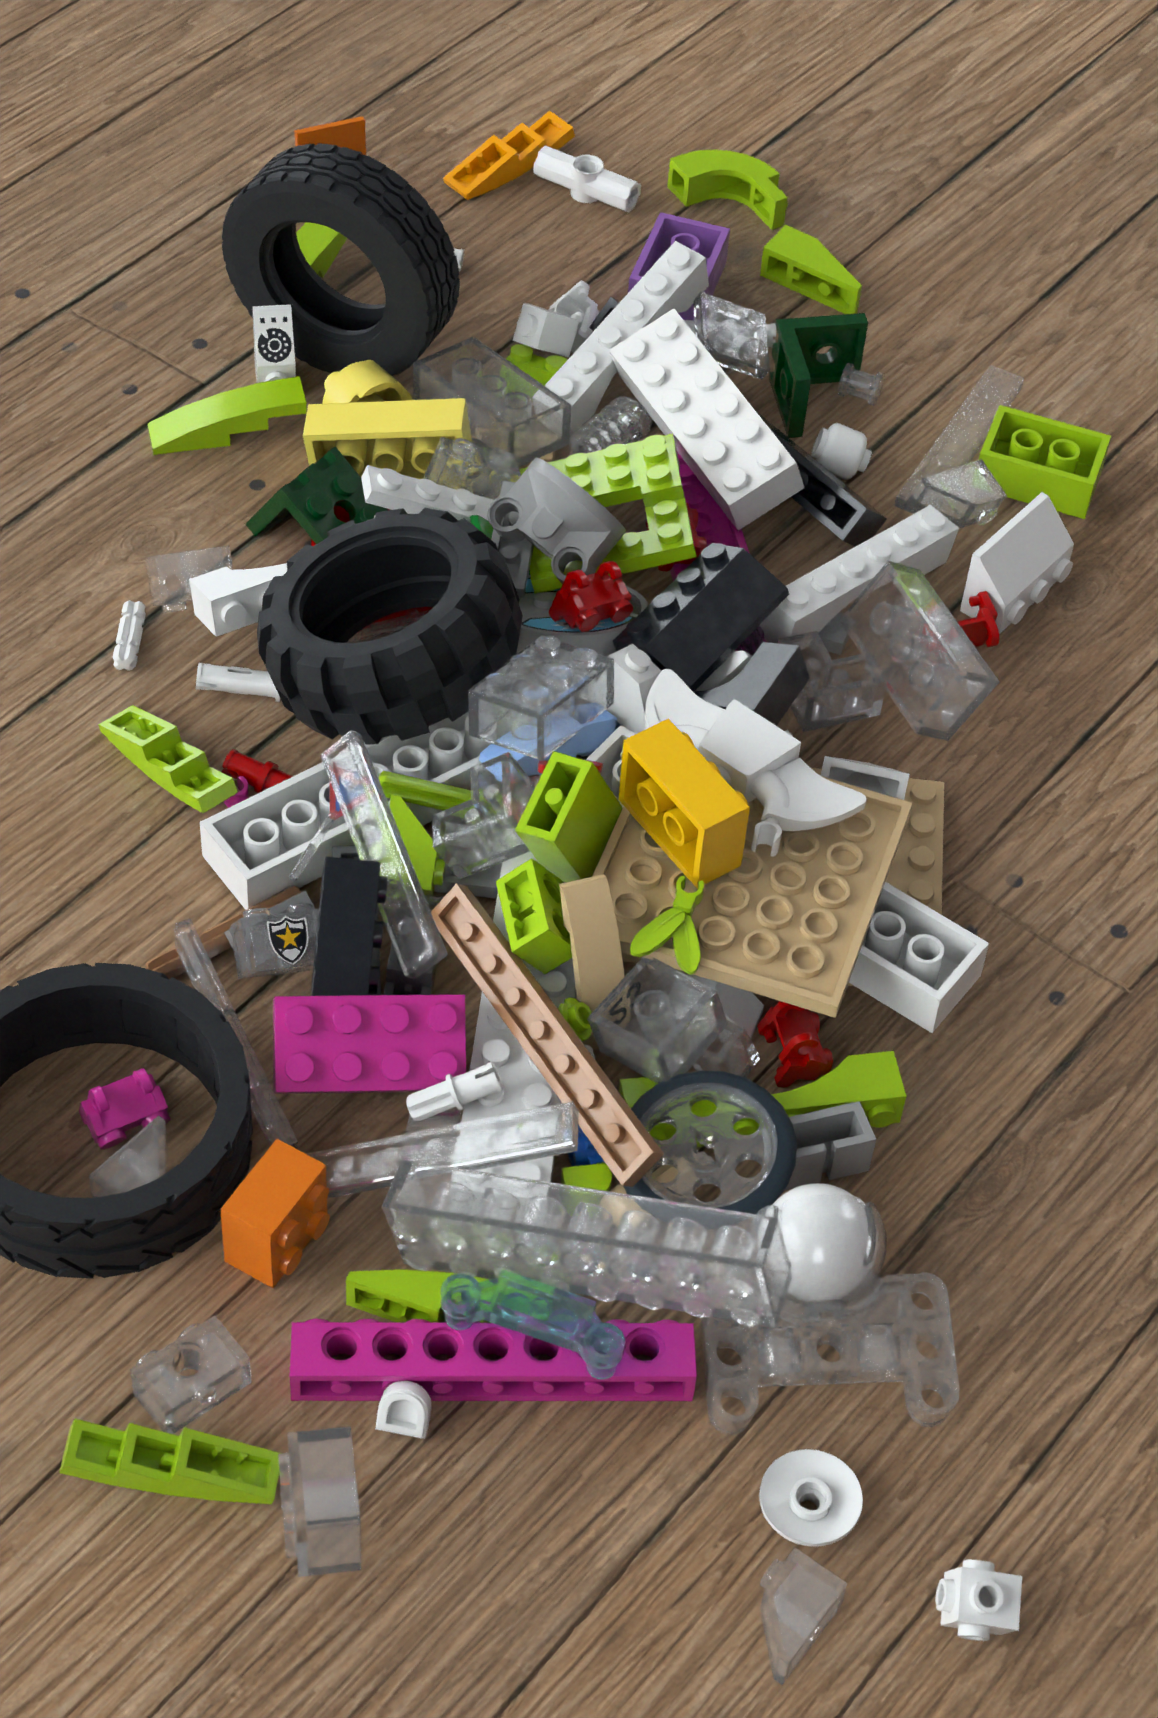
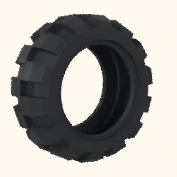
(366, 574)

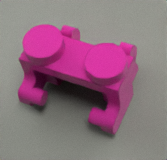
(121, 1107)

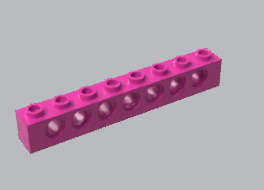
(470, 1376)

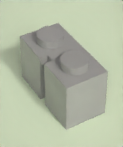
(831, 1142)

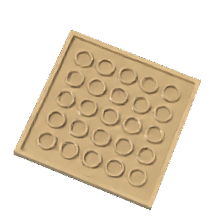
(775, 922)

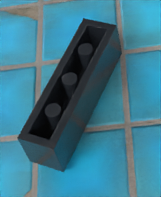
(348, 928)

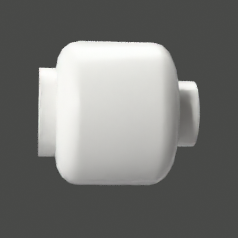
(841, 450)

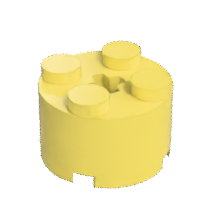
(363, 383)

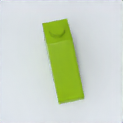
(810, 269)

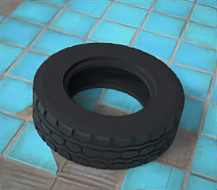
(380, 217)

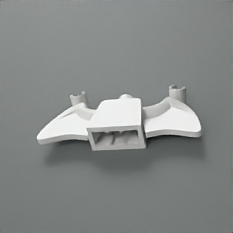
(753, 760)

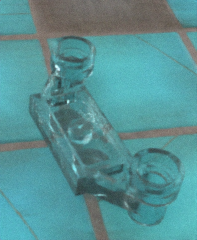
(536, 1312)

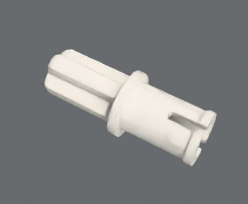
(454, 1092)

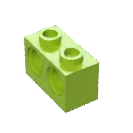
(534, 916)

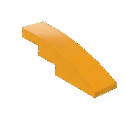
(506, 159)

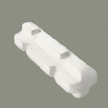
(129, 635)

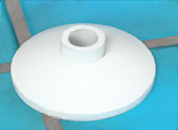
(813, 1478)

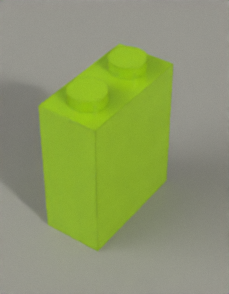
(569, 817)

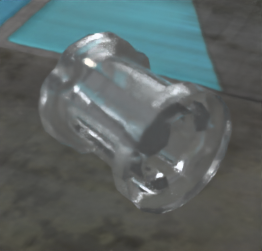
(860, 384)

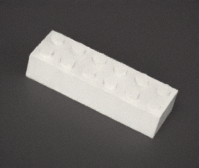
(709, 419)

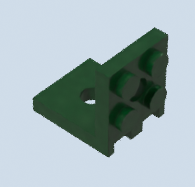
(800, 364)
(313, 498)

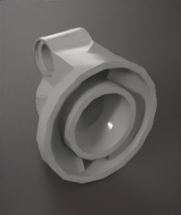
(557, 519)

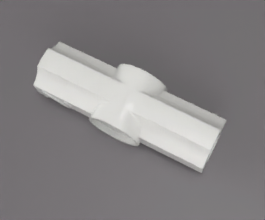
(587, 178)

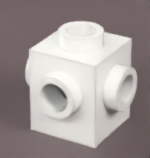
(979, 1600)

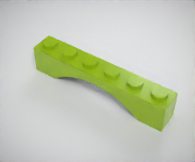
(860, 1077)

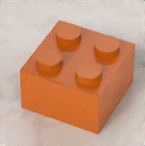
(275, 1213)

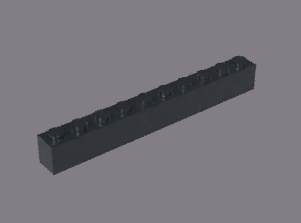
(823, 492)

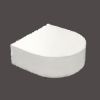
(404, 1409)

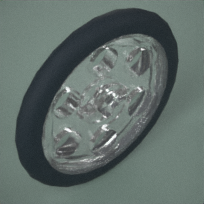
(736, 1098)

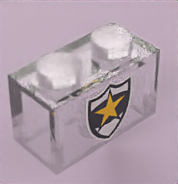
(275, 942)

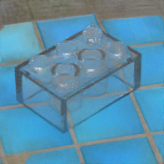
(541, 697)

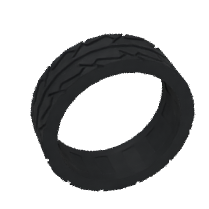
(182, 1206)

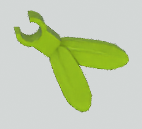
(675, 924)

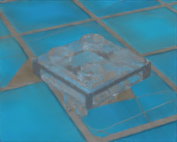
(732, 335)

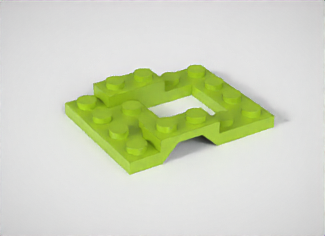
(623, 475)

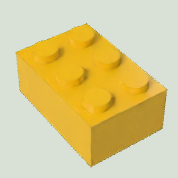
(683, 802)

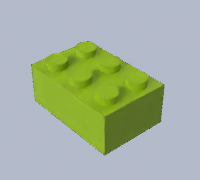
(1045, 456)

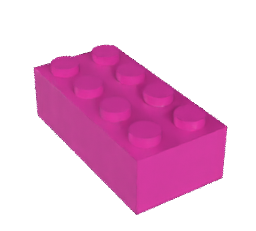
(367, 1042)

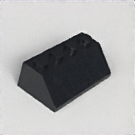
(705, 613)

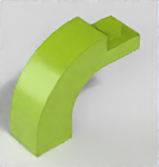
(731, 176)

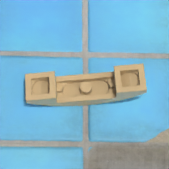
(594, 940)

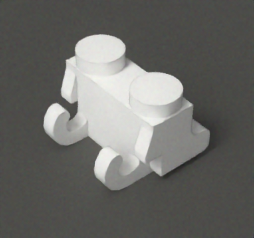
(580, 307)

